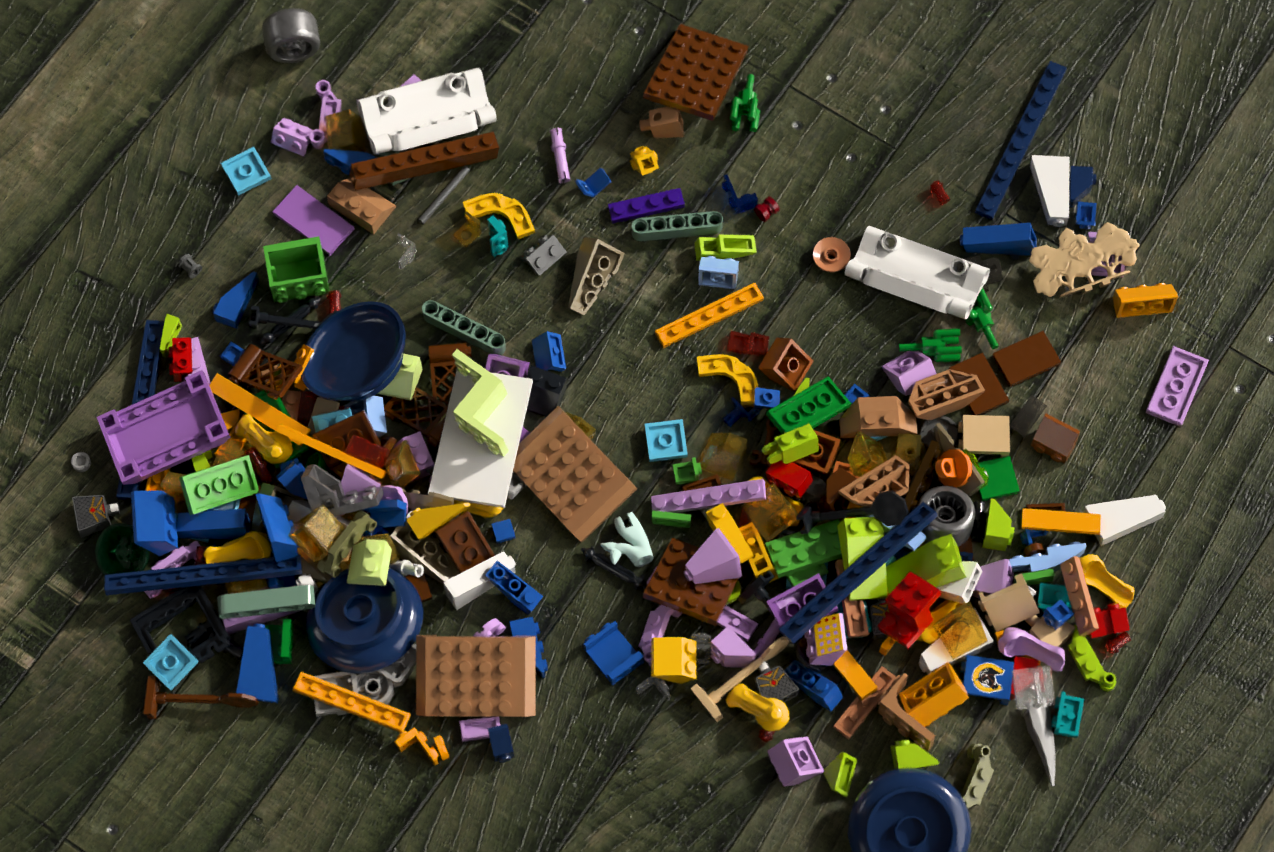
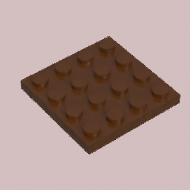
(674, 591)

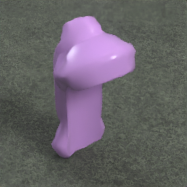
(1019, 642)

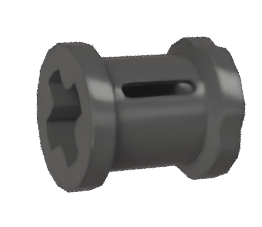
(189, 266)

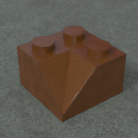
(833, 499)

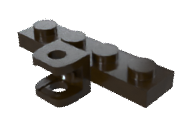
(922, 479)

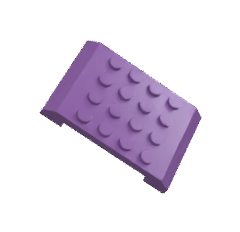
(164, 429)

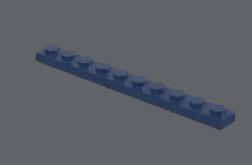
(1021, 140)
(145, 381)
(858, 572)
(201, 575)

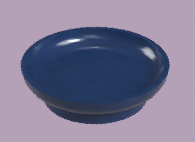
(355, 352)
(364, 625)
(909, 814)

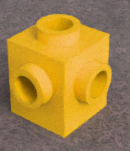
(644, 160)

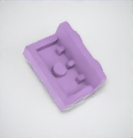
(291, 136)

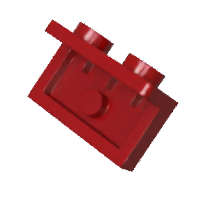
(182, 357)

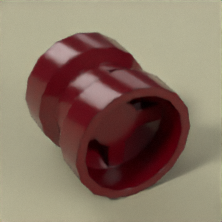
(766, 209)

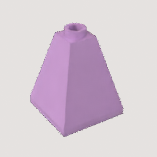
(357, 480)
(713, 561)
(994, 578)

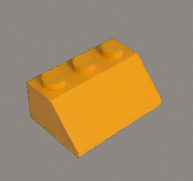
(1144, 300)
(934, 695)

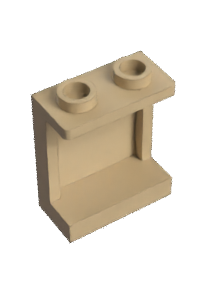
(985, 434)
(1009, 605)

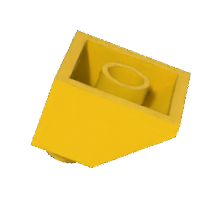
(673, 659)

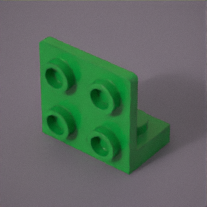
(282, 641)

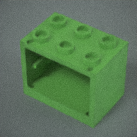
(296, 269)

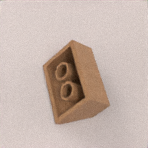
(361, 205)

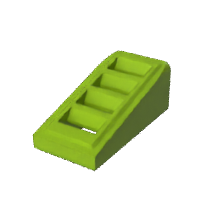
(170, 330)

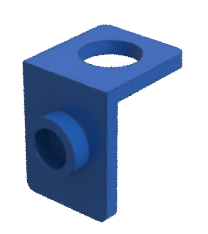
(594, 183)
(766, 397)

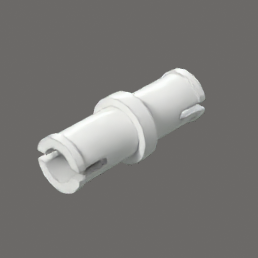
(406, 567)

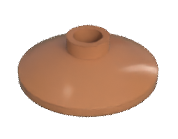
(834, 247)

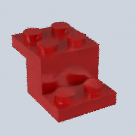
(909, 609)

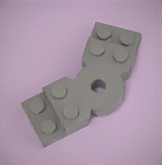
(385, 679)

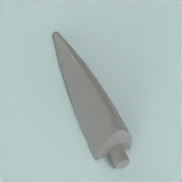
(1039, 727)

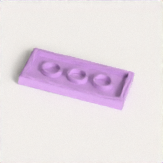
(1177, 386)

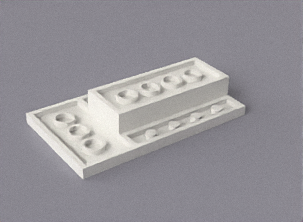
(470, 469)

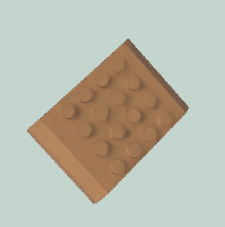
(571, 474)
(476, 676)

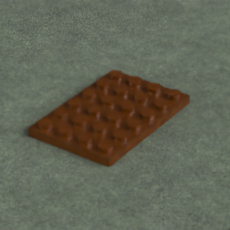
(696, 72)

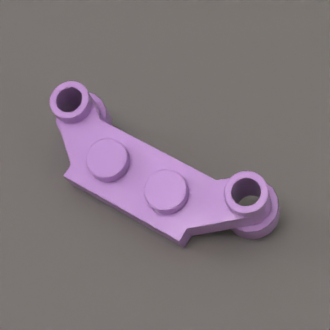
(330, 105)
(176, 559)
(655, 627)

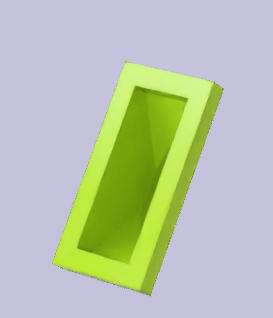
(840, 773)

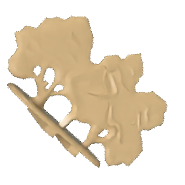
(1078, 258)

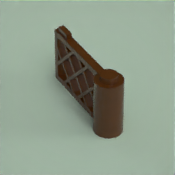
(441, 357)
(250, 364)
(435, 429)

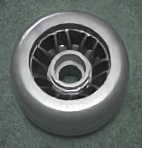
(291, 35)
(954, 514)

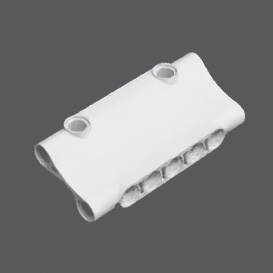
(426, 111)
(917, 273)

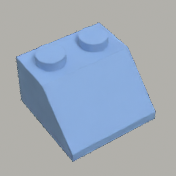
(718, 272)
(375, 411)

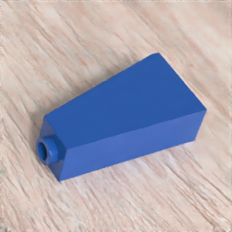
(999, 239)
(214, 524)
(257, 665)

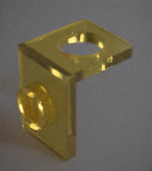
(473, 225)

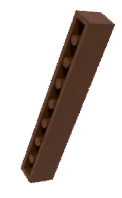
(424, 160)

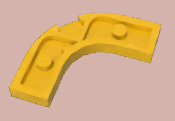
(502, 205)
(734, 369)

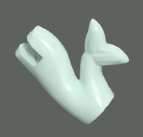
(640, 551)

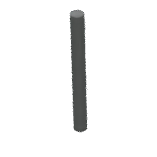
(443, 195)

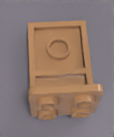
(895, 715)

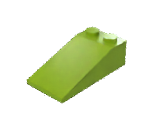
(856, 538)
(934, 562)

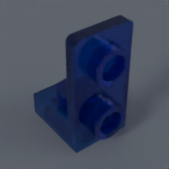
(742, 204)

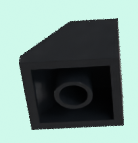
(545, 391)

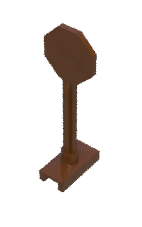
(154, 697)

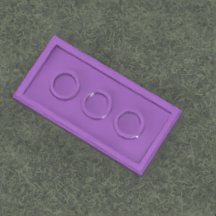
(313, 219)

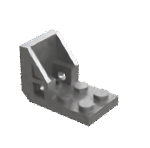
(327, 490)

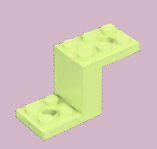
(479, 403)

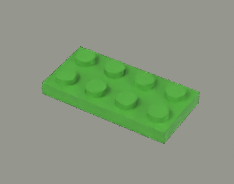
(219, 484)
(805, 551)

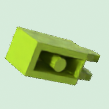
(792, 445)

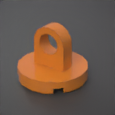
(954, 468)

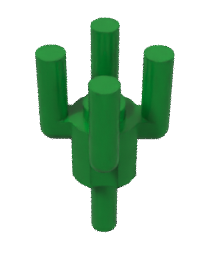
(745, 104)
(981, 318)
(935, 346)

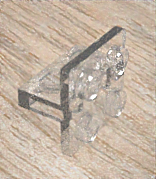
(1033, 687)

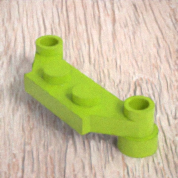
(1089, 663)

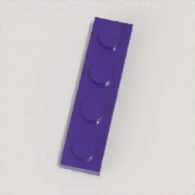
(646, 205)

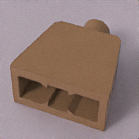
(664, 123)

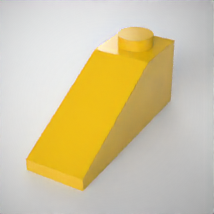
(720, 518)
(429, 519)
(761, 561)

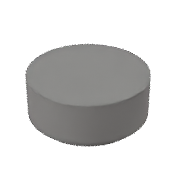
(81, 462)

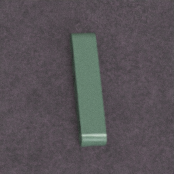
(684, 220)
(468, 335)
(266, 601)

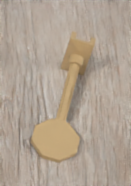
(709, 700)

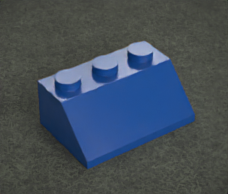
(154, 521)
(277, 526)

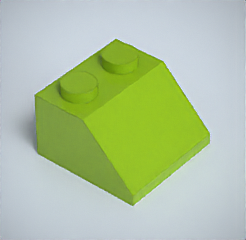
(998, 528)
(910, 755)

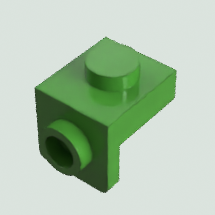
(687, 472)

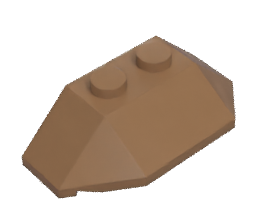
(944, 393)
(877, 418)
(888, 476)

